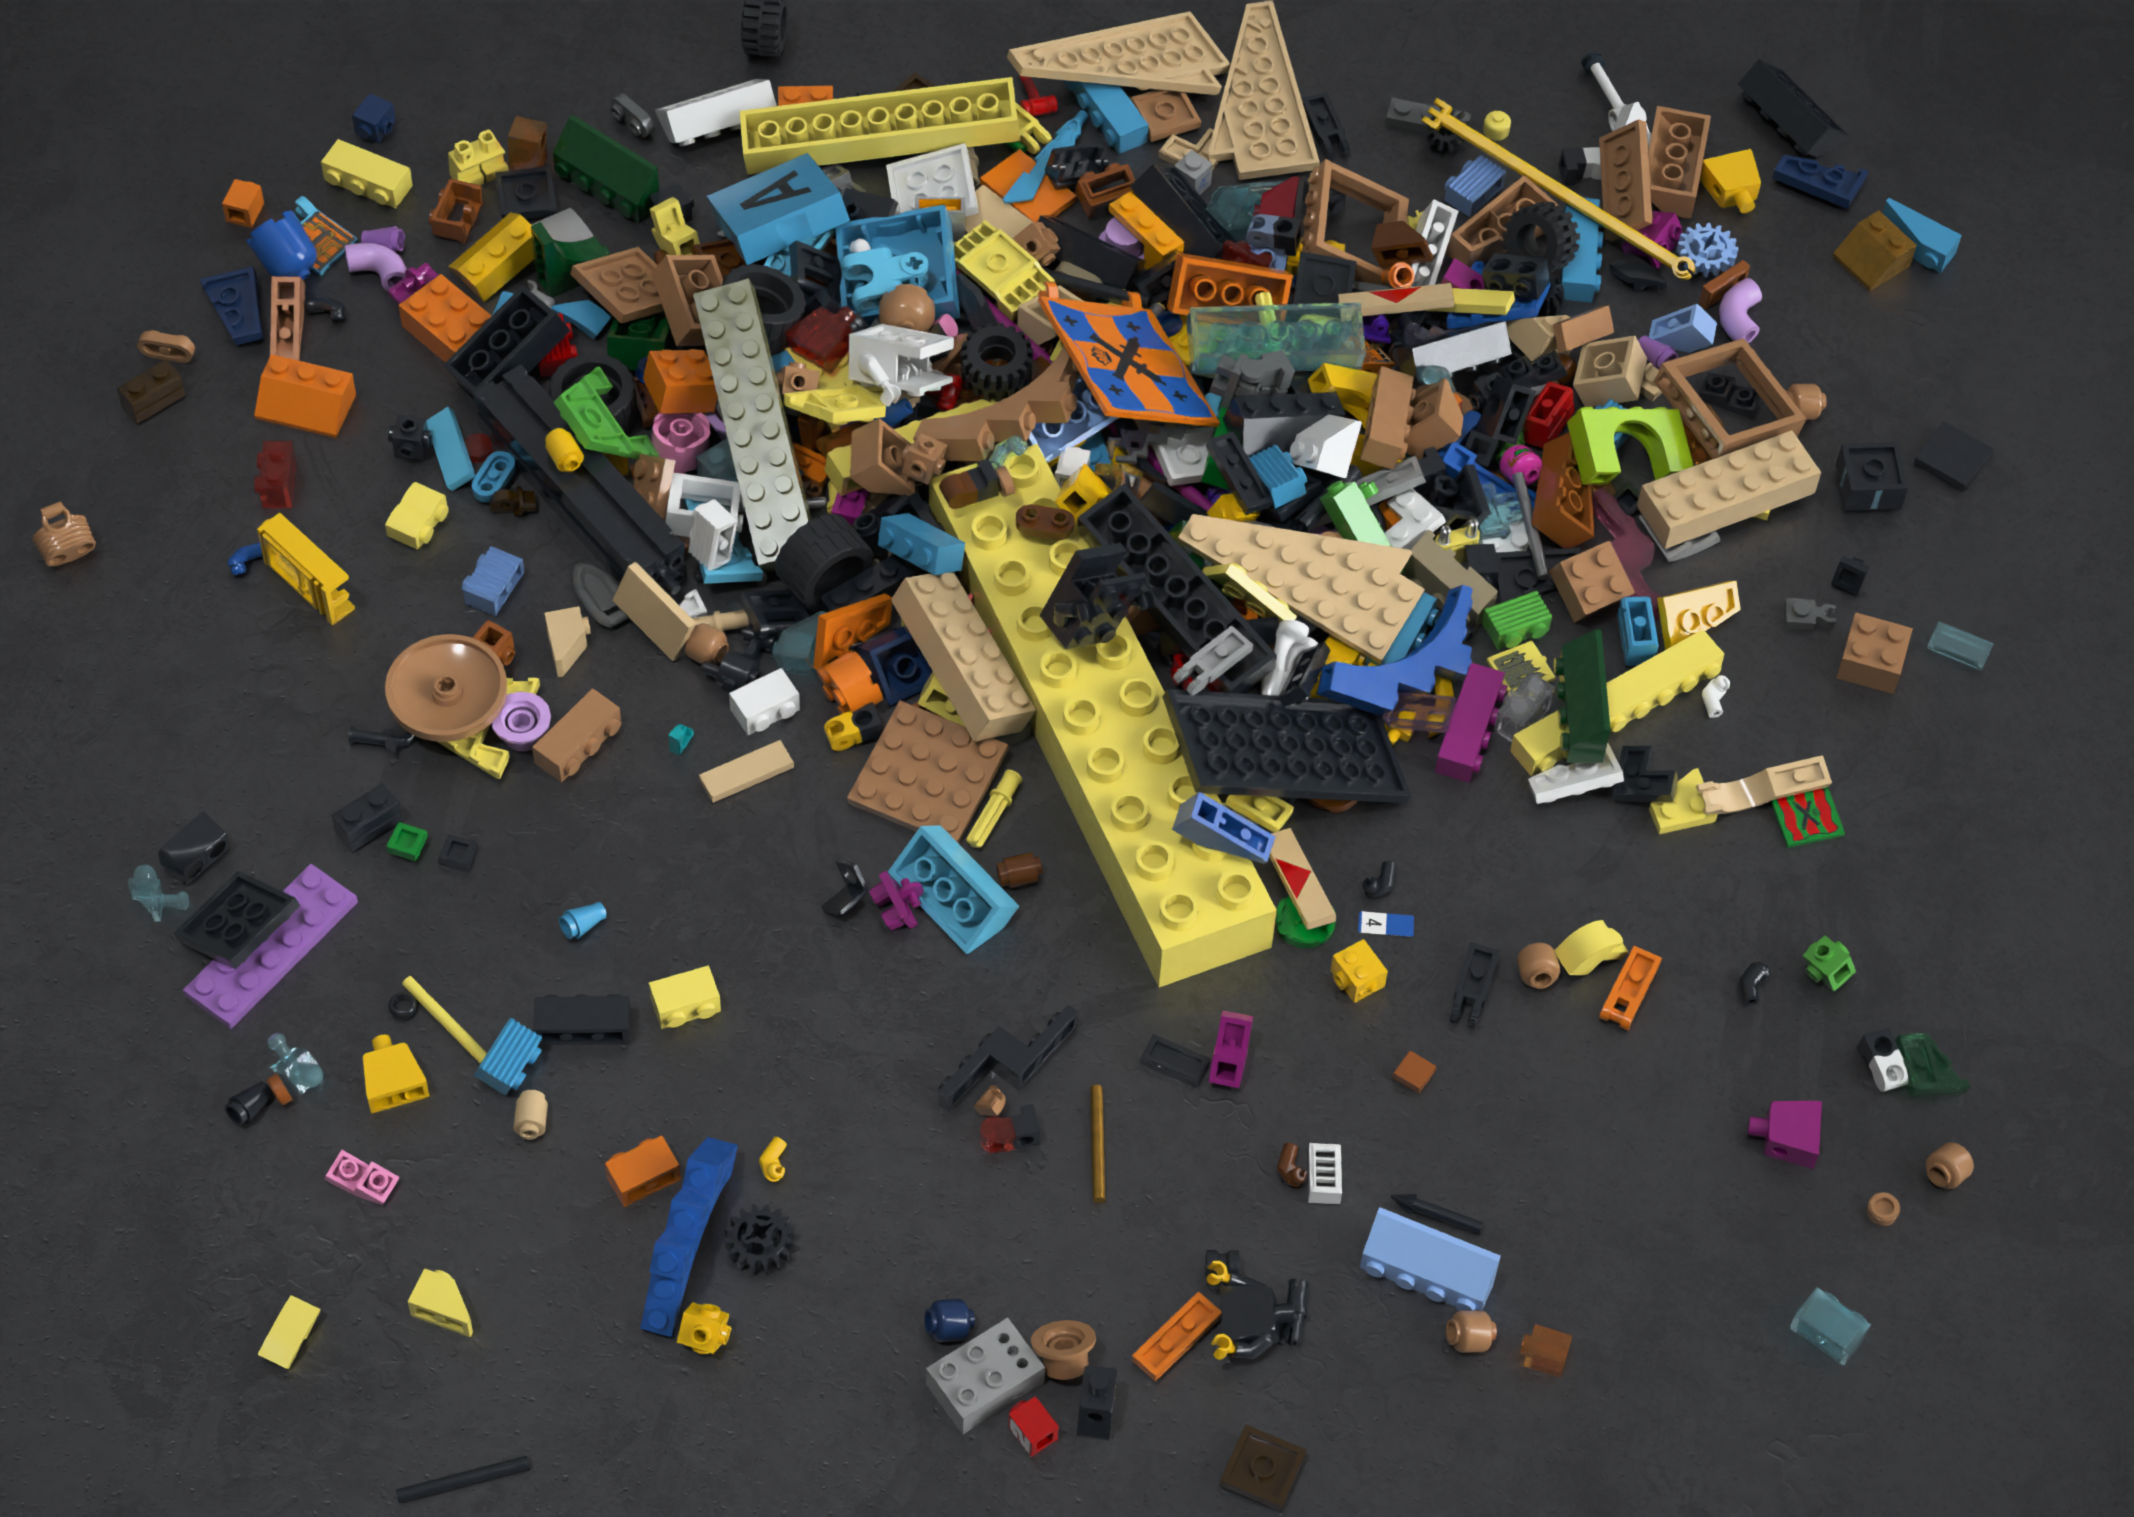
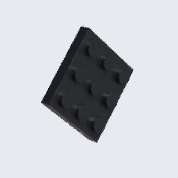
(237, 919)

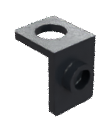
(851, 893)

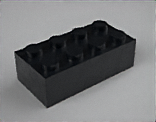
(513, 336)

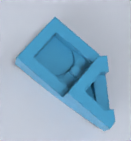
(584, 315)

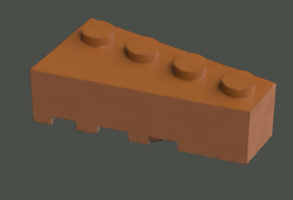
(1562, 503)

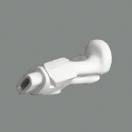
(1290, 641)

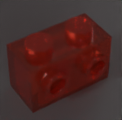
(277, 474)

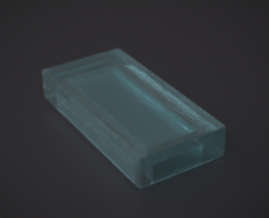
(1960, 645)

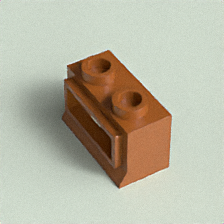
(1091, 181)
(456, 192)

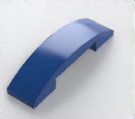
(1458, 456)

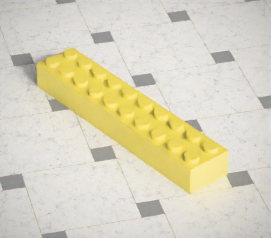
(881, 124)

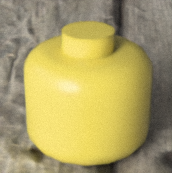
(1497, 125)

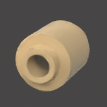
(530, 1114)

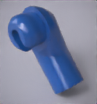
(241, 555)

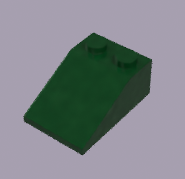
(637, 337)

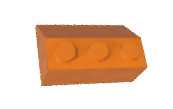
(304, 396)

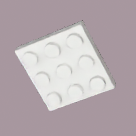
(933, 175)

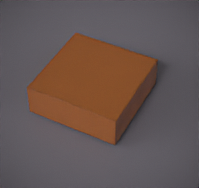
(1414, 1072)

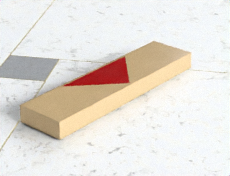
(1402, 299)
(1300, 881)

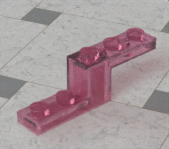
(1630, 544)

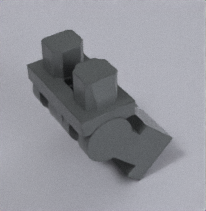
(1252, 377)

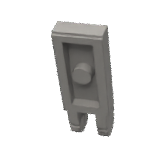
(1214, 659)

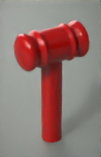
(1035, 104)
(948, 393)

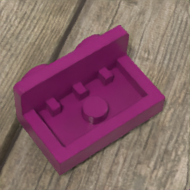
(1663, 231)

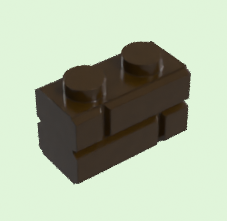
(151, 391)

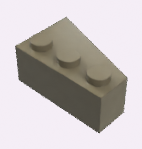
(1439, 572)

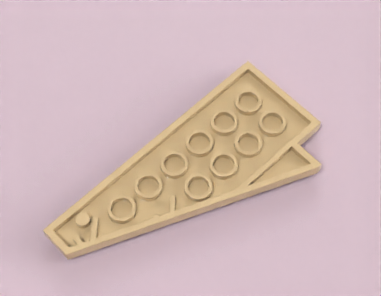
(1148, 54)
(1261, 107)
(1330, 581)

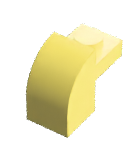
(670, 228)
(1590, 946)

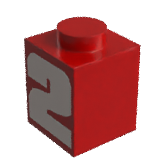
(1032, 1425)

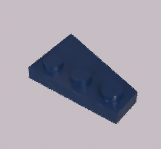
(1824, 182)
(237, 303)

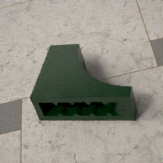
(556, 258)

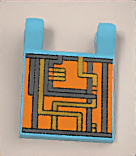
(325, 235)

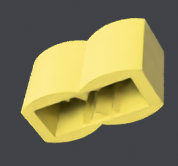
(416, 516)

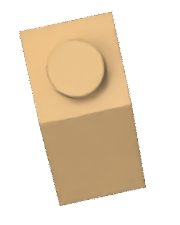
(566, 636)

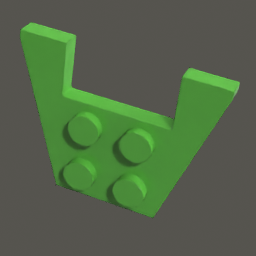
(593, 421)

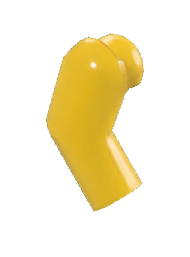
(769, 1160)

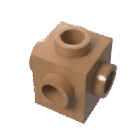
(1038, 242)
(804, 378)
(924, 459)

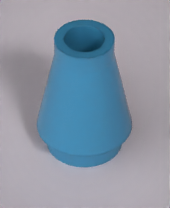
(580, 920)

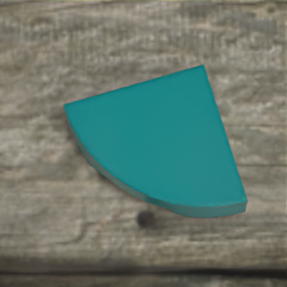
(679, 738)

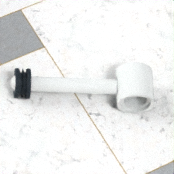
(1593, 64)

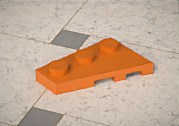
(848, 625)

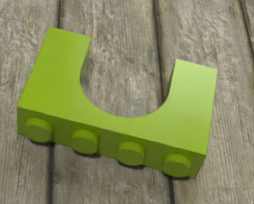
(1656, 428)

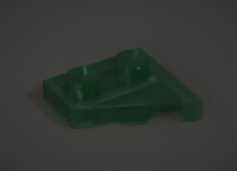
(1928, 1067)

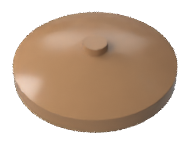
(446, 687)

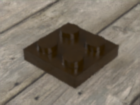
(1262, 1467)

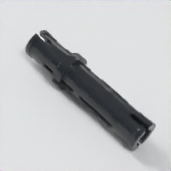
(1315, 509)

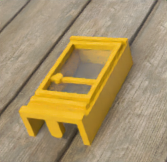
(304, 567)

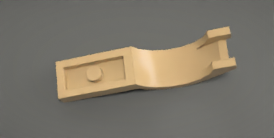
(1765, 786)

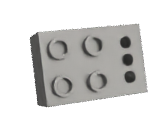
(985, 1375)

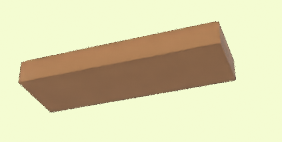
(1583, 328)

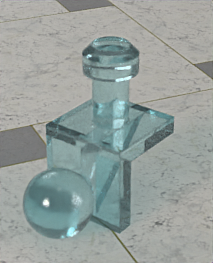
(149, 892)
(295, 1064)

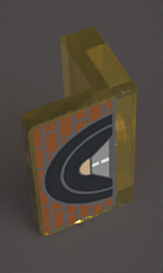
(1121, 475)

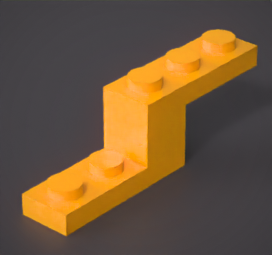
(1148, 228)

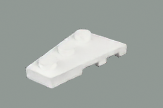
(1575, 778)

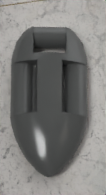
(596, 591)

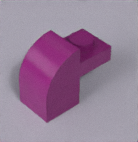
(1231, 1049)

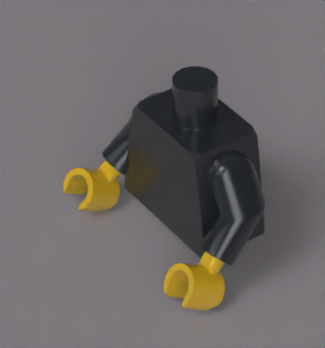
(1248, 1314)

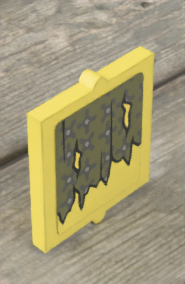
(1519, 663)

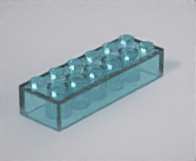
(1303, 331)

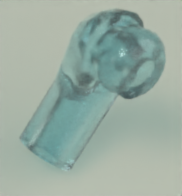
(1435, 373)
(1004, 448)

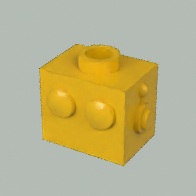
(1358, 971)

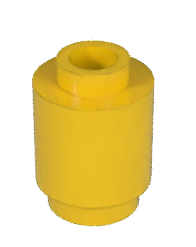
(563, 450)

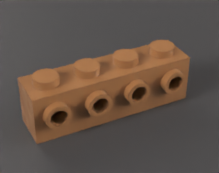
(1388, 418)

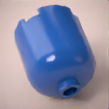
(283, 247)

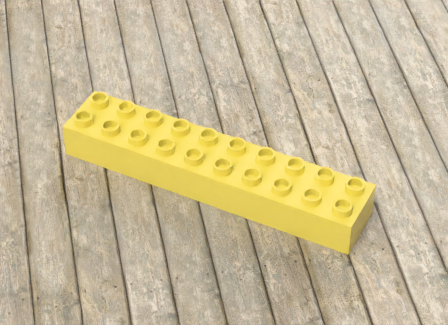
(1106, 740)

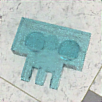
(1503, 511)

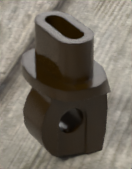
(513, 502)

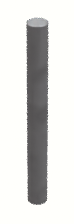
(1532, 532)

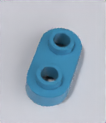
(492, 479)

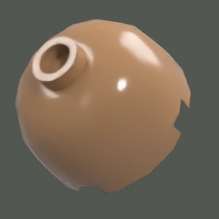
(907, 308)

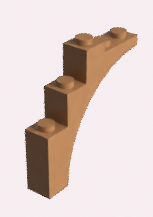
(1042, 401)

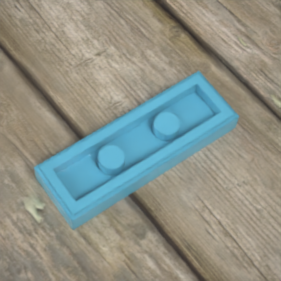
(450, 449)

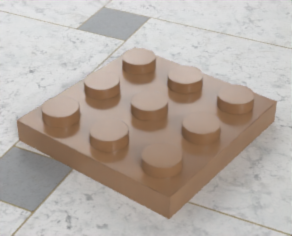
(621, 283)

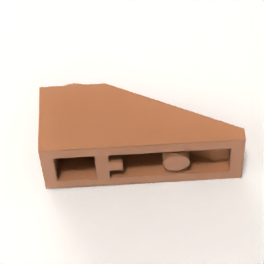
(287, 316)

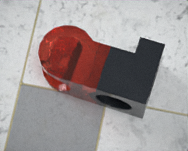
(1011, 1132)

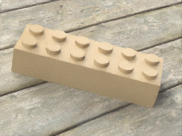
(1728, 489)
(963, 655)

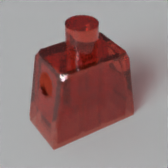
(822, 337)

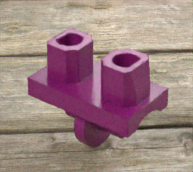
(414, 281)
(889, 891)

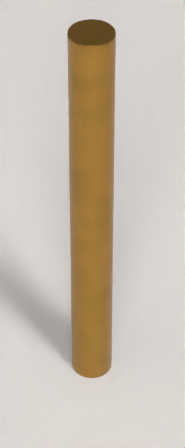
(1097, 1144)

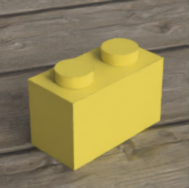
(685, 997)

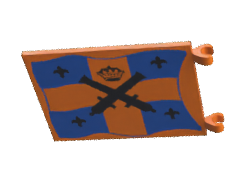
(1127, 360)

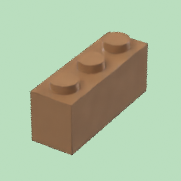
(577, 735)

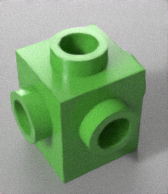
(1829, 963)

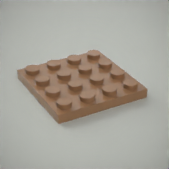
(927, 772)

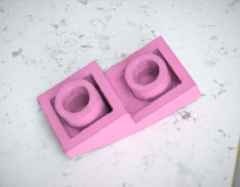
(361, 1179)

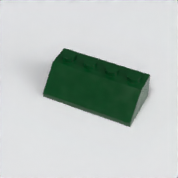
(605, 169)
(1583, 699)

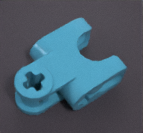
(882, 274)

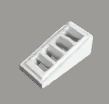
(1324, 1194)

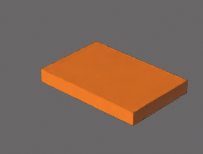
(1046, 200)

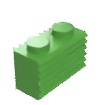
(1517, 620)

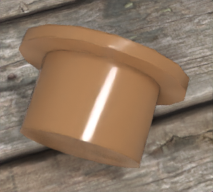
(1064, 1347)

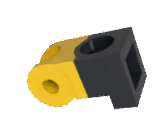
(853, 728)

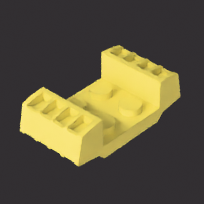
(1000, 267)

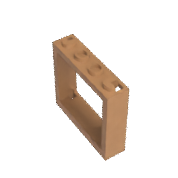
(1360, 188)
(1699, 417)

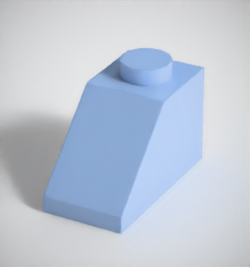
(1684, 329)

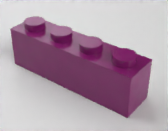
(1470, 723)

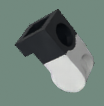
(1579, 164)
(1883, 1059)

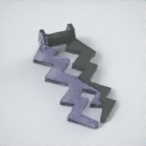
(1144, 439)

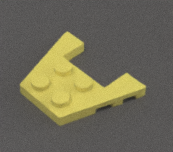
(486, 757)

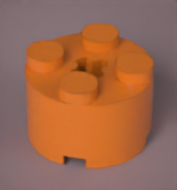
(849, 683)

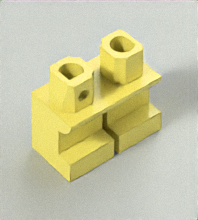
(477, 159)

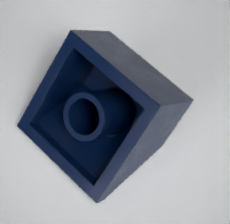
(896, 664)

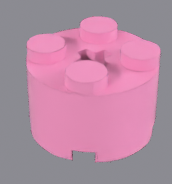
(681, 438)

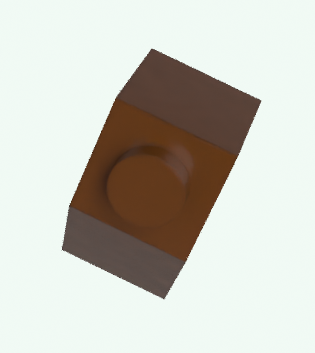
(1399, 243)

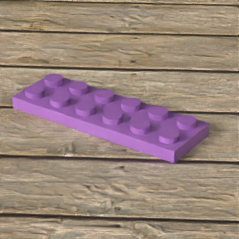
(232, 993)

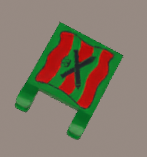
(1807, 817)

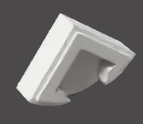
(693, 605)

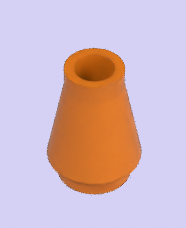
(1398, 276)

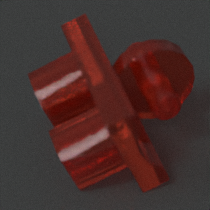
(1241, 253)

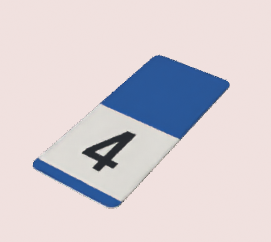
(1386, 924)

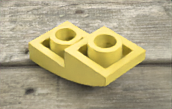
(289, 1332)

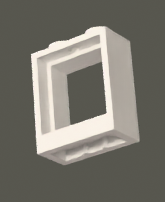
(703, 490)

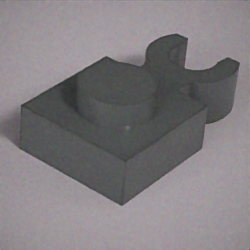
(1804, 615)

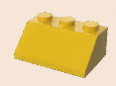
(496, 256)

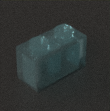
(1830, 1325)

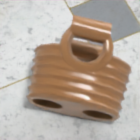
(63, 539)

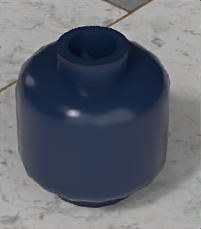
(949, 1320)

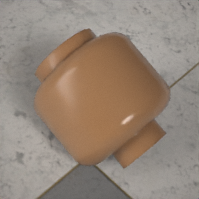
(1808, 399)
(706, 644)
(1538, 965)
(1949, 1165)
(1471, 1331)

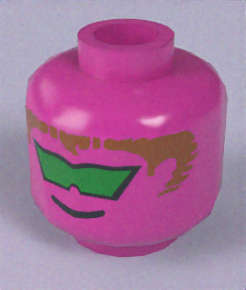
(1521, 459)

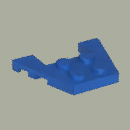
(1520, 309)

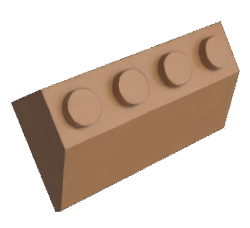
(1676, 159)

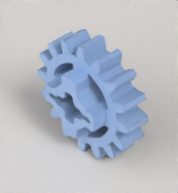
(1708, 249)

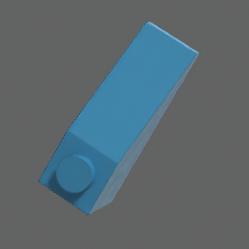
(1934, 241)

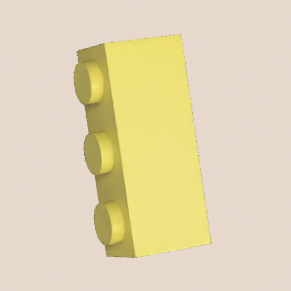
(366, 174)

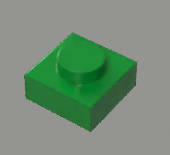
(407, 841)

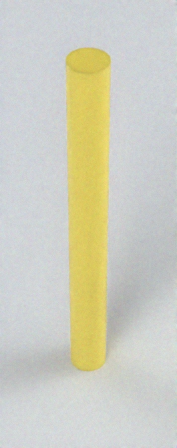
(444, 1019)

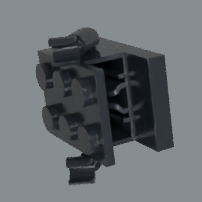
(1092, 598)

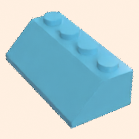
(955, 887)

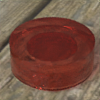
(478, 447)

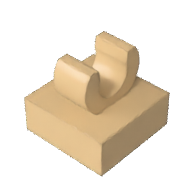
(1648, 387)

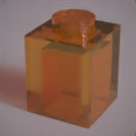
(1546, 1350)

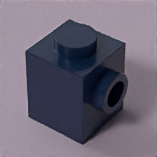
(374, 118)

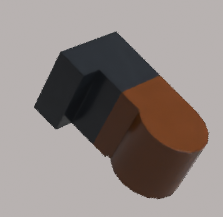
(970, 485)

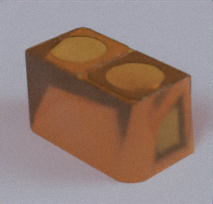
(531, 145)

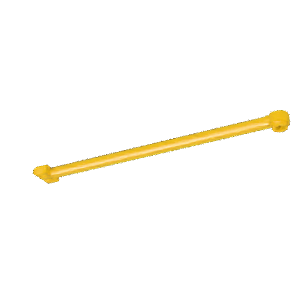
(1555, 188)

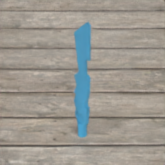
(1028, 184)

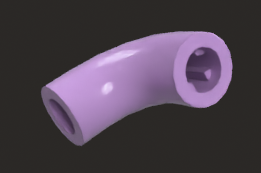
(376, 259)
(1734, 310)

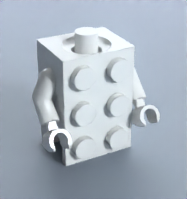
(897, 360)

